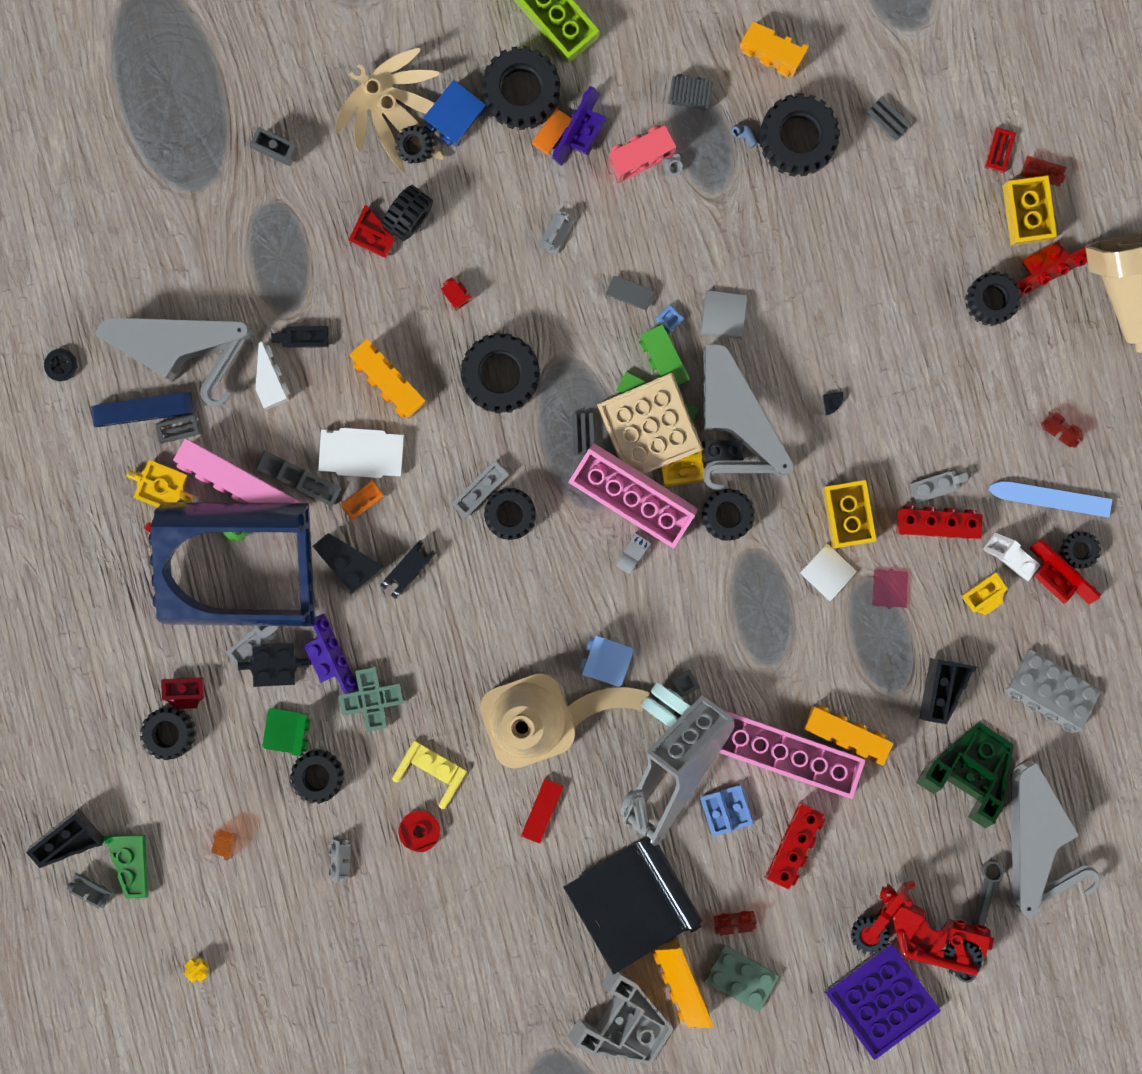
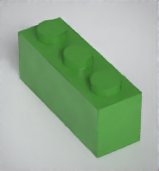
(663, 354)

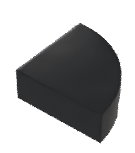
(832, 402)

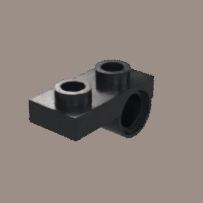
(722, 450)

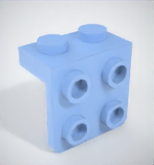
(606, 661)

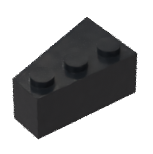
(347, 562)
(943, 689)
(66, 839)

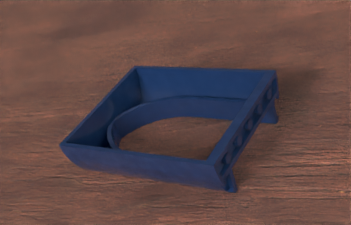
(182, 520)

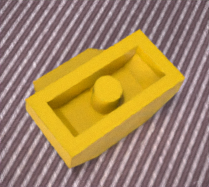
(985, 595)

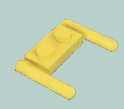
(434, 765)

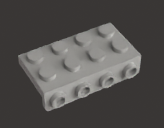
(1053, 692)

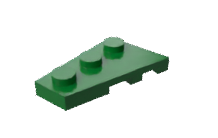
(130, 860)

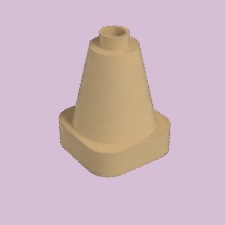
(1120, 268)
(540, 704)

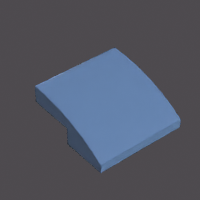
(727, 810)

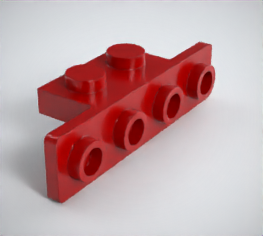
(1048, 265)
(1060, 576)

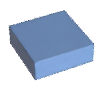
(669, 318)

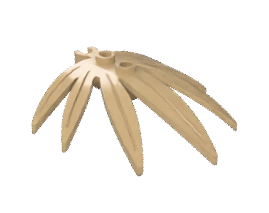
(380, 97)

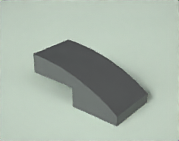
(630, 293)

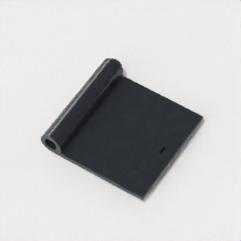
(634, 903)

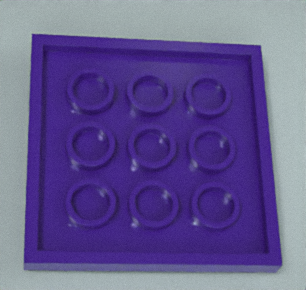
(882, 1001)

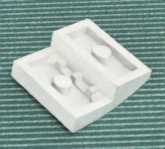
(828, 572)

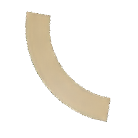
(606, 699)

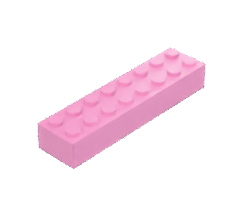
(793, 756)

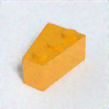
(773, 49)

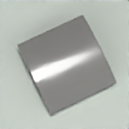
(724, 314)

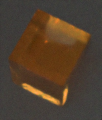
(224, 843)

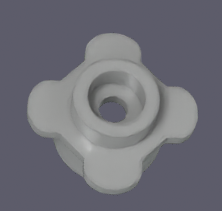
(676, 168)

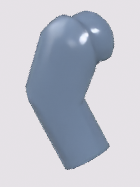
(745, 132)

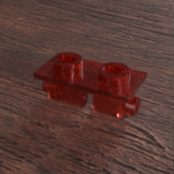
(1036, 167)
(1069, 433)
(725, 923)

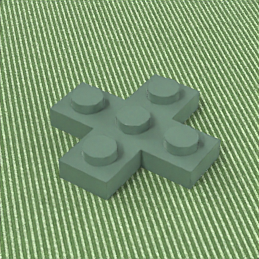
(371, 699)

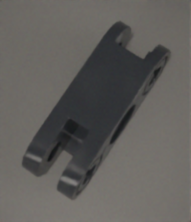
(407, 569)

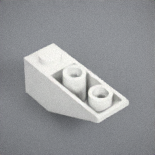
(268, 383)

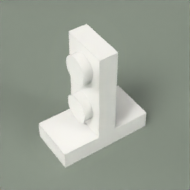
(1010, 554)

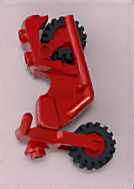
(918, 939)

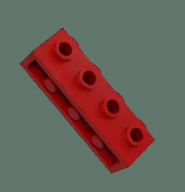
(938, 523)
(794, 846)

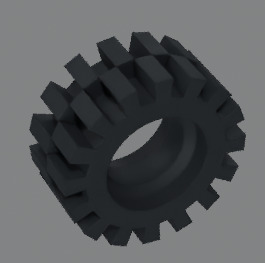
(403, 144)
(1093, 549)

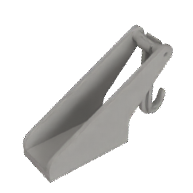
(169, 344)
(734, 409)
(686, 754)
(1037, 832)

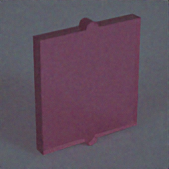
(890, 588)

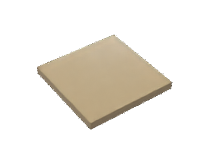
(650, 425)

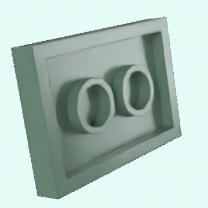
(741, 978)

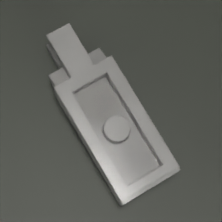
(937, 486)
(243, 649)

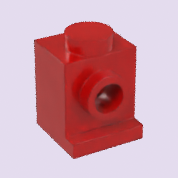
(455, 293)

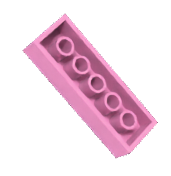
(227, 476)
(633, 495)

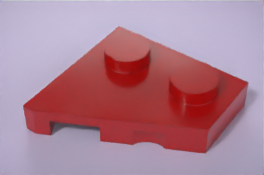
(371, 235)

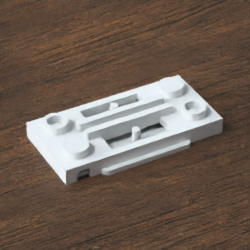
(361, 453)

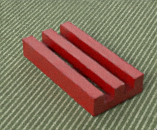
(995, 166)

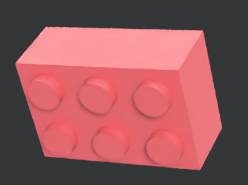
(641, 153)

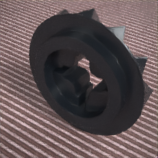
(51, 362)

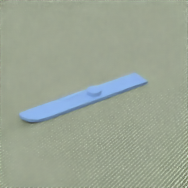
(1052, 498)

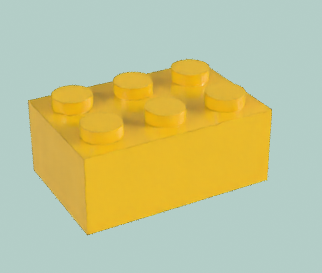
(1029, 211)
(849, 514)

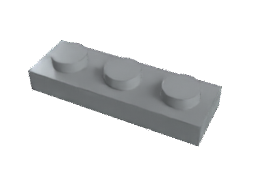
(480, 489)

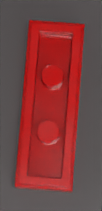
(542, 810)

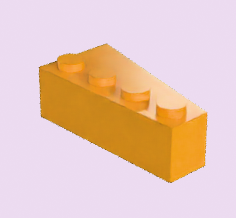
(388, 379)
(849, 736)

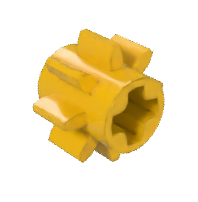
(196, 970)

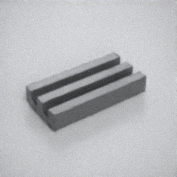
(894, 113)
(195, 425)
(583, 432)

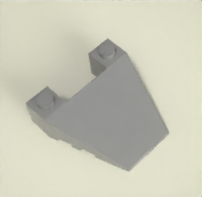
(628, 1028)

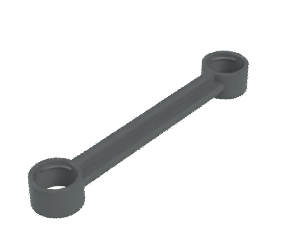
(985, 900)

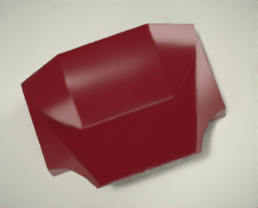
(183, 692)

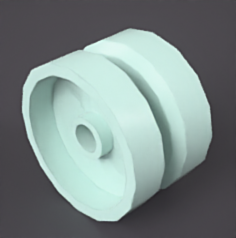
(666, 707)

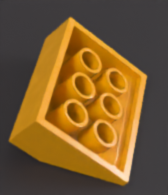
(683, 985)

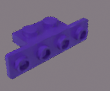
(582, 130)
(328, 657)

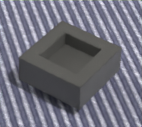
(685, 683)

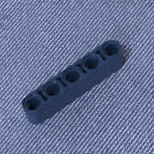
(142, 409)

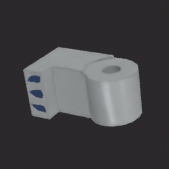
(632, 553)

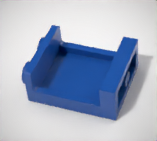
(453, 113)

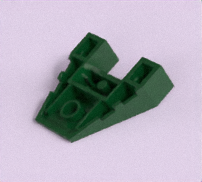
(977, 766)

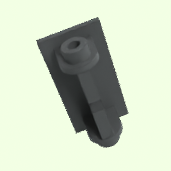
(82, 885)

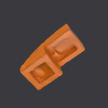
(551, 131)

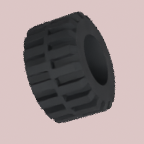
(407, 213)
(1008, 291)
(744, 506)
(528, 513)
(151, 738)
(301, 785)

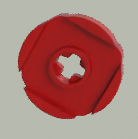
(408, 826)

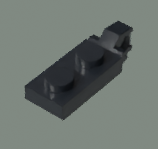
(302, 337)

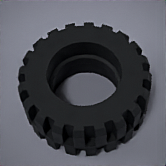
(515, 61)
(804, 108)
(494, 345)

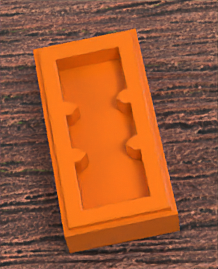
(362, 500)

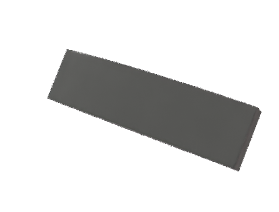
(298, 478)

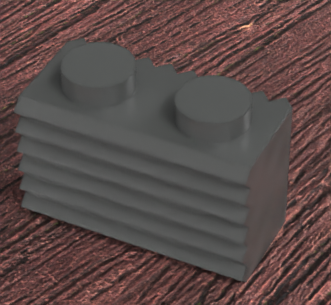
(690, 92)
(274, 146)

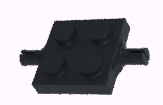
(273, 664)

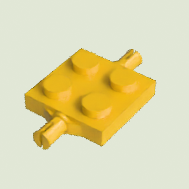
(160, 484)

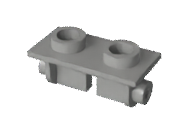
(556, 232)
(338, 869)

